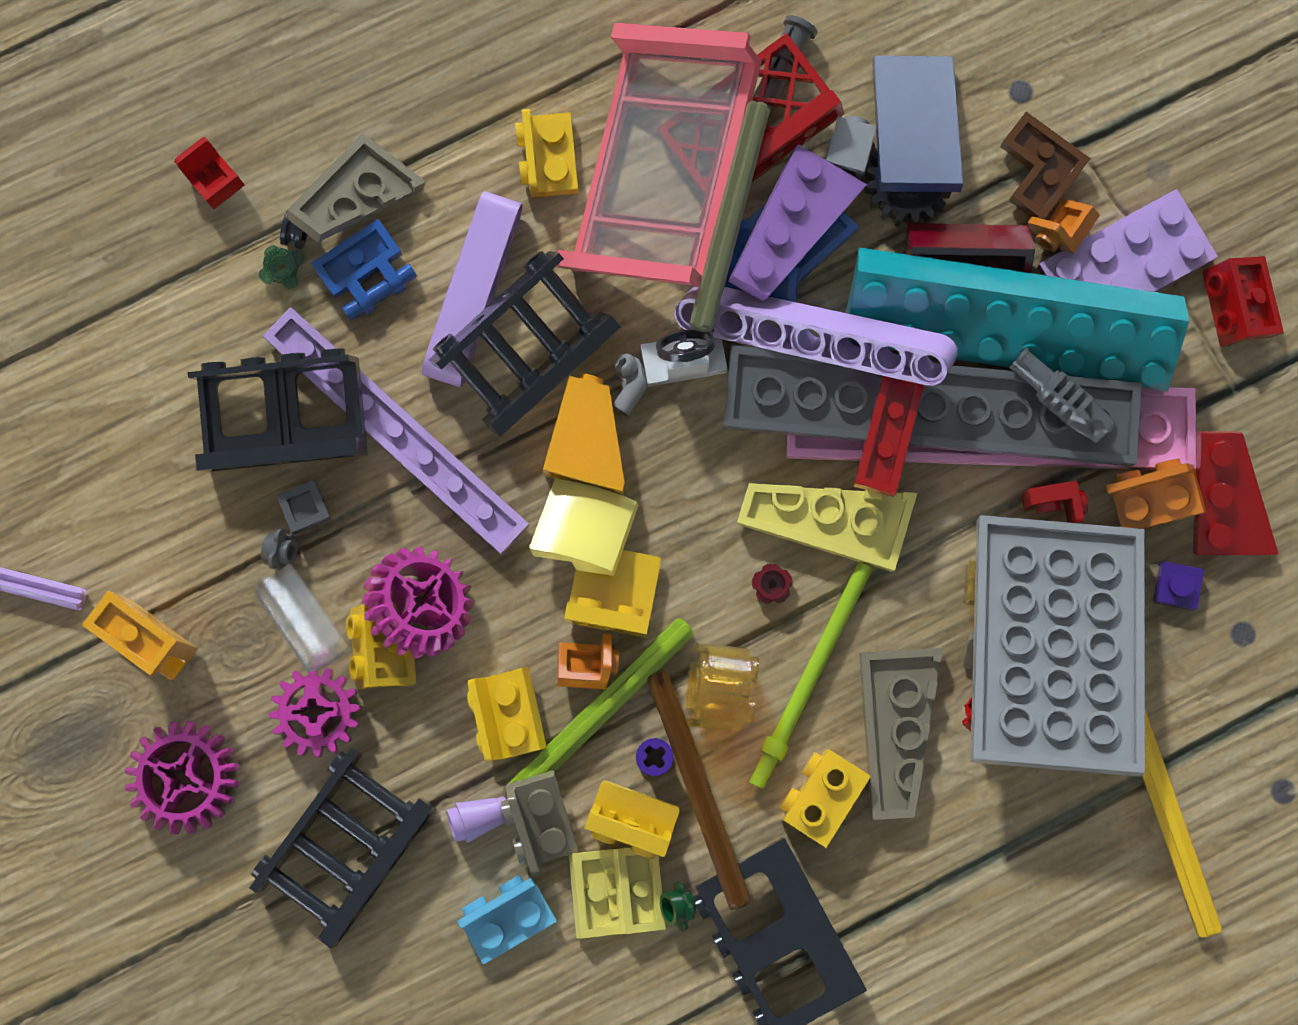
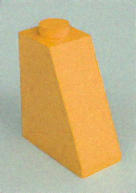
(585, 437)

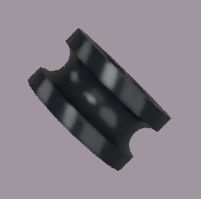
(292, 234)

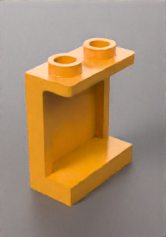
(139, 636)

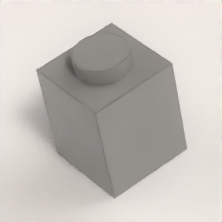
(851, 145)

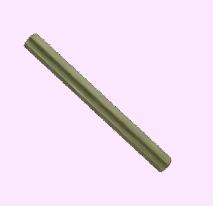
(729, 217)

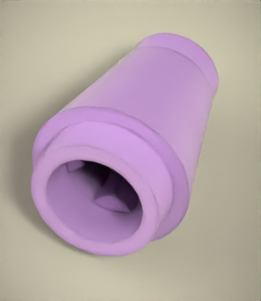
(475, 818)

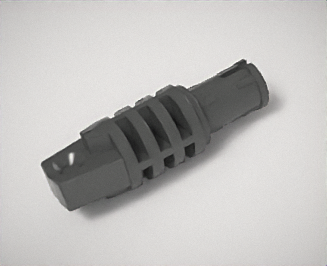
(1064, 397)

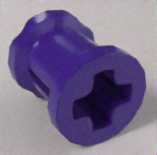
(655, 744)

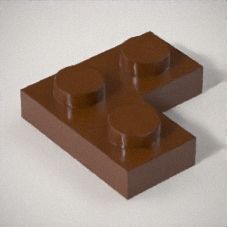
(1052, 165)

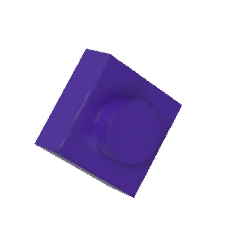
(1178, 586)

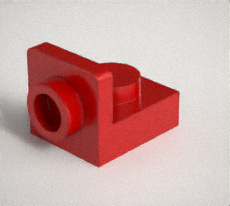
(1050, 497)

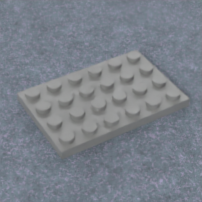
(1059, 646)

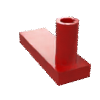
(888, 436)

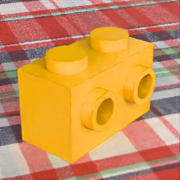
(824, 797)

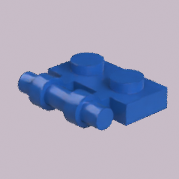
(356, 260)

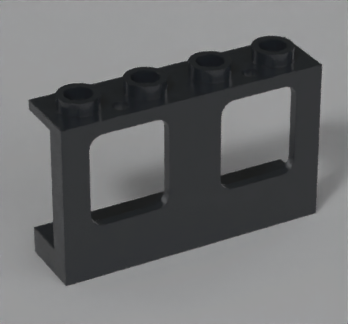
(285, 437)
(801, 927)

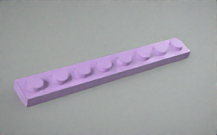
(406, 440)

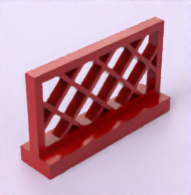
(802, 124)

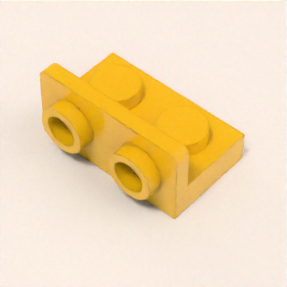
(549, 154)
(371, 662)
(506, 715)

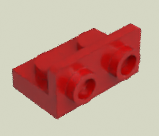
(1242, 300)

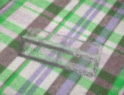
(301, 619)

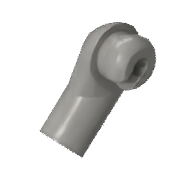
(633, 383)

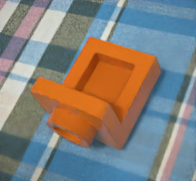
(1065, 227)
(586, 664)

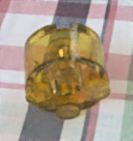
(721, 687)

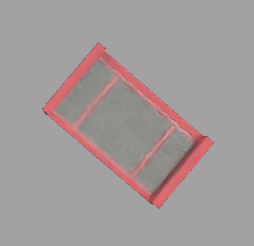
(665, 153)

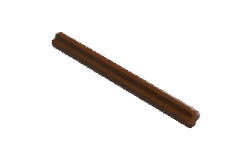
(699, 791)

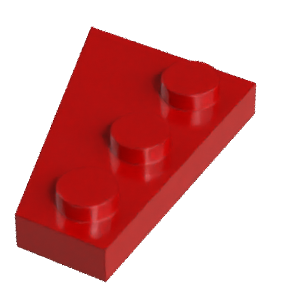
(1232, 498)

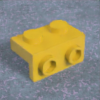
(632, 819)

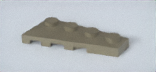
(897, 717)

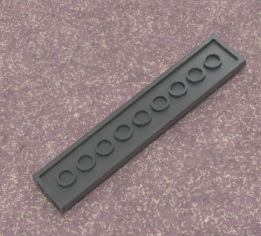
(964, 412)

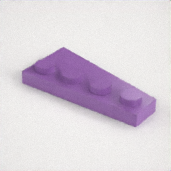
(797, 214)

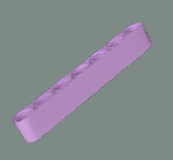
(833, 328)

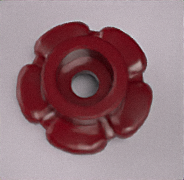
(783, 581)

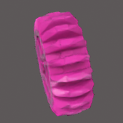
(444, 616)
(192, 760)

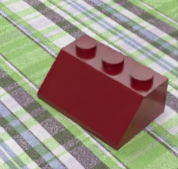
(975, 244)

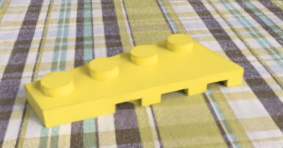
(833, 520)

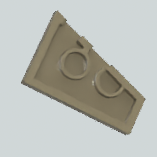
(353, 189)

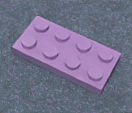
(1139, 250)

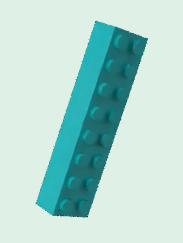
(1001, 312)

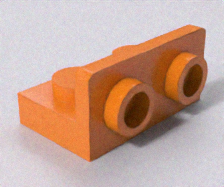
(1157, 497)

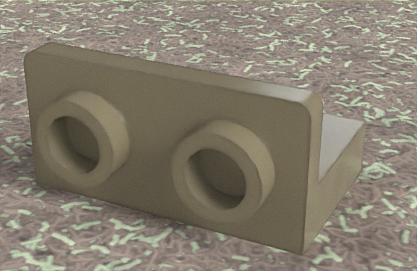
(540, 819)

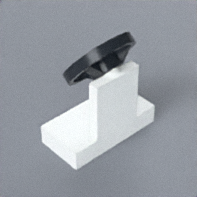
(683, 357)

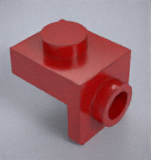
(208, 173)

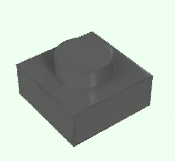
(303, 507)

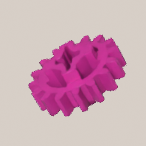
(316, 731)

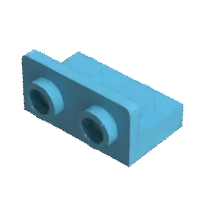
(506, 919)

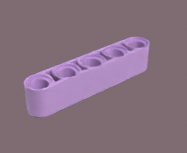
(475, 276)

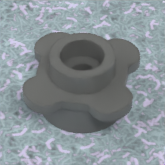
(279, 549)

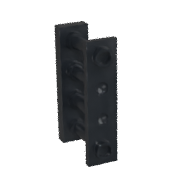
(562, 355)
(358, 885)

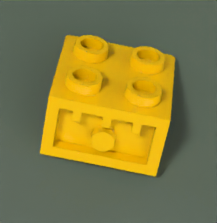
(618, 601)

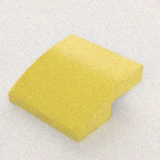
(584, 526)
(615, 892)

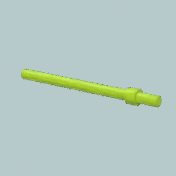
(775, 747)

